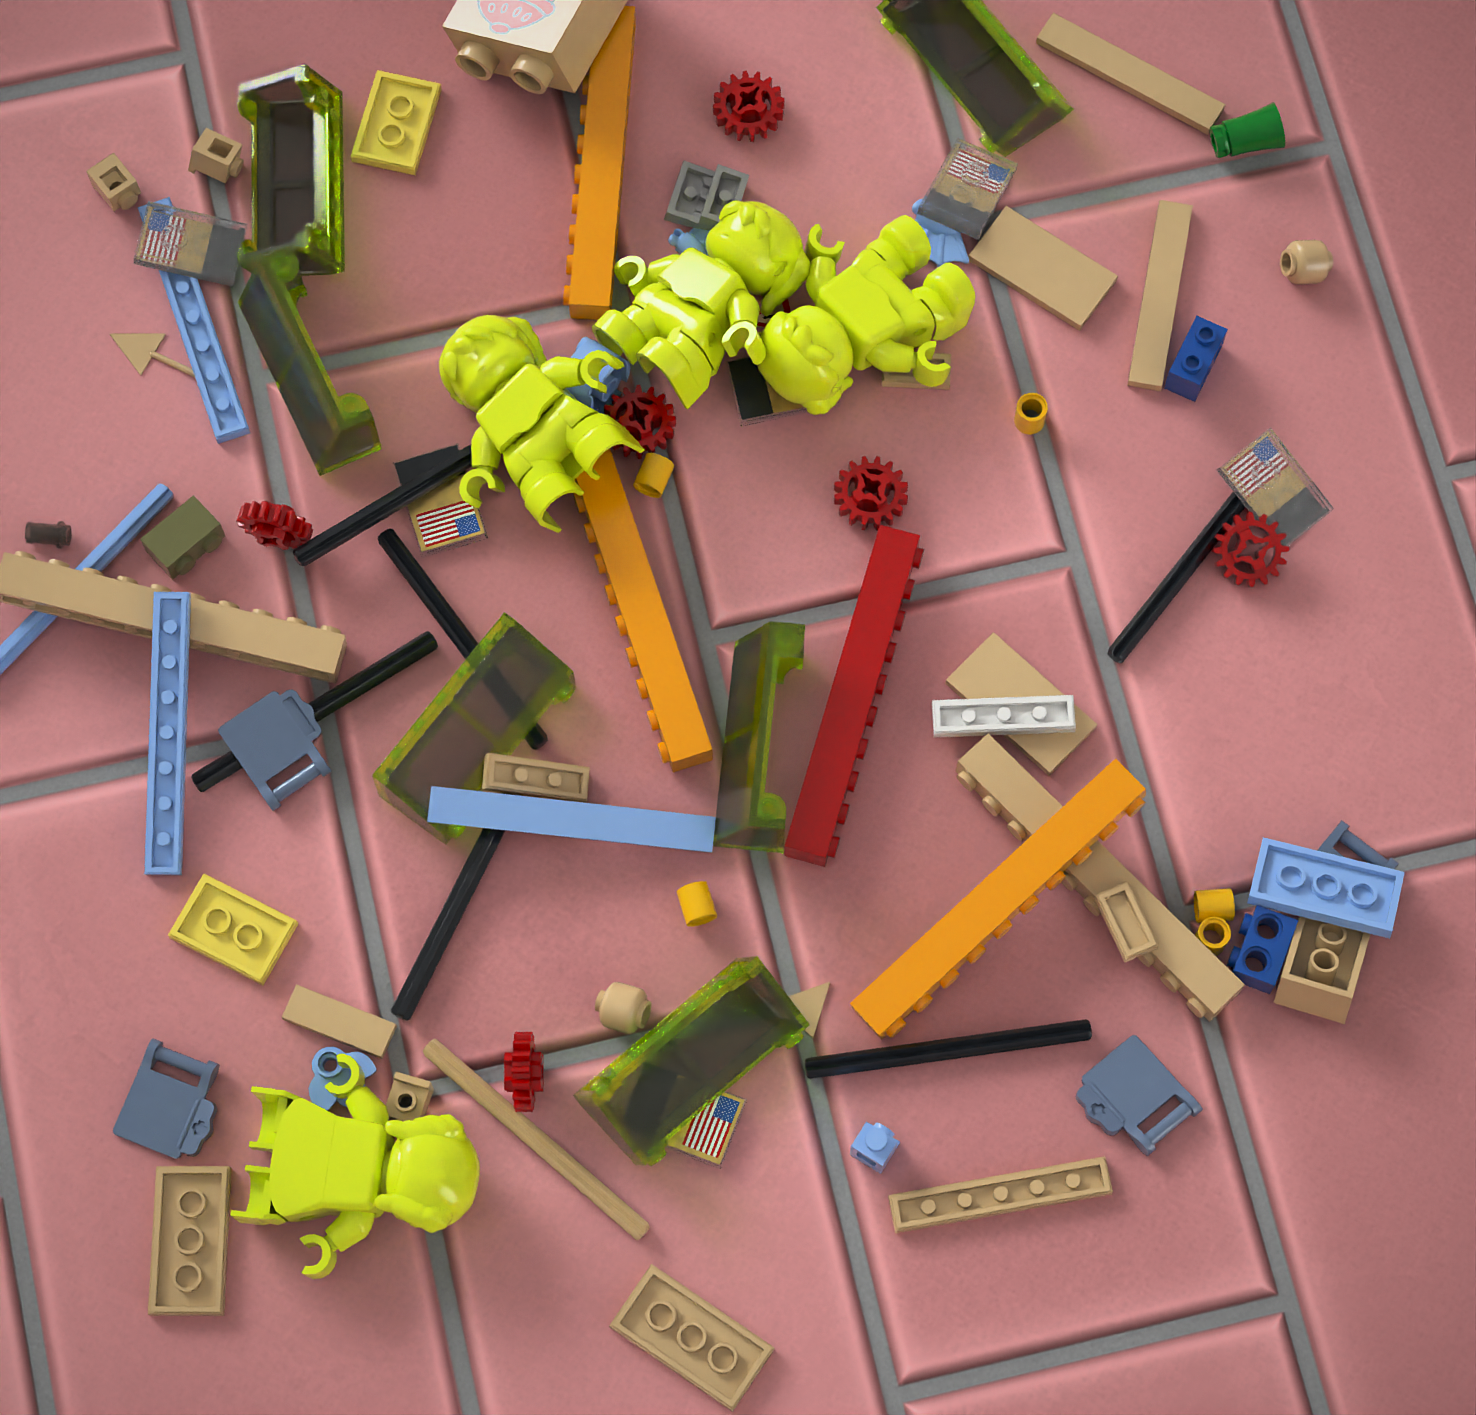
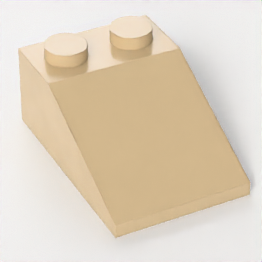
(1322, 969)

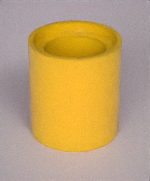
(1034, 402)
(653, 475)
(696, 903)
(1214, 904)
(1221, 927)

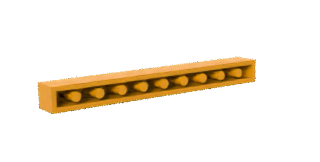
(600, 173)
(642, 618)
(999, 899)

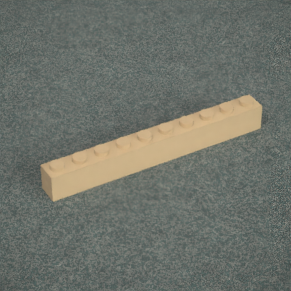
(214, 627)
(1027, 805)

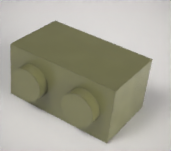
(183, 538)

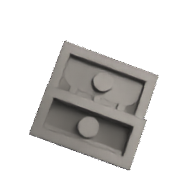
(703, 194)

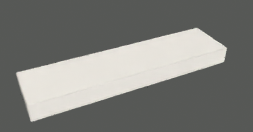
(1003, 716)

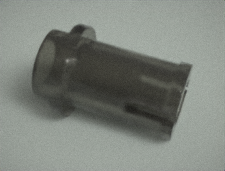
(52, 534)

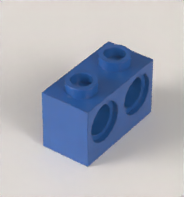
(1195, 358)
(1268, 951)

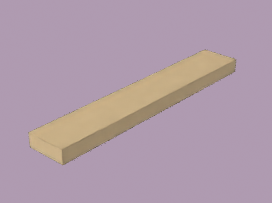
(1130, 73)
(1160, 295)
(1000, 1194)

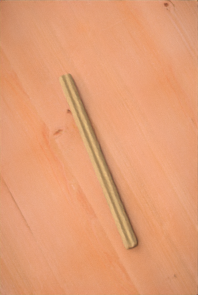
(536, 1139)

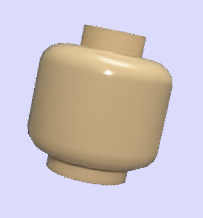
(1306, 262)
(623, 1007)

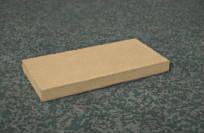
(1042, 268)
(1001, 672)
(189, 1241)
(692, 1337)

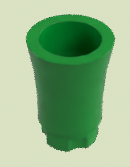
(1249, 133)

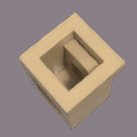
(216, 156)
(114, 183)
(410, 1086)

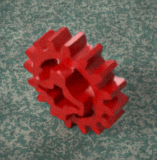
(748, 106)
(648, 410)
(867, 507)
(274, 525)
(1257, 564)
(524, 1072)

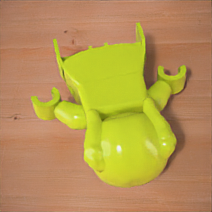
(702, 304)
(865, 318)
(527, 412)
(356, 1167)

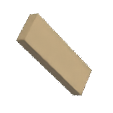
(535, 778)
(339, 1021)

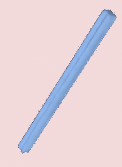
(98, 560)

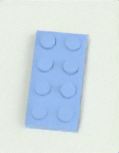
(1326, 887)

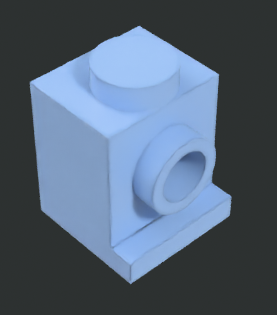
(874, 1146)

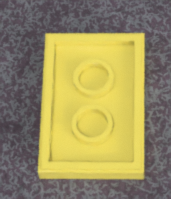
(396, 122)
(233, 929)

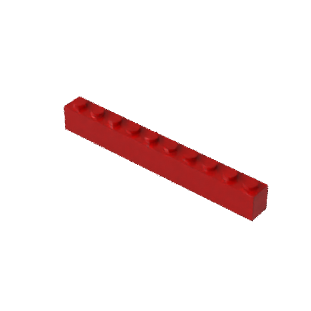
(852, 697)

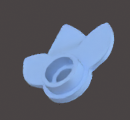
(318, 1093)

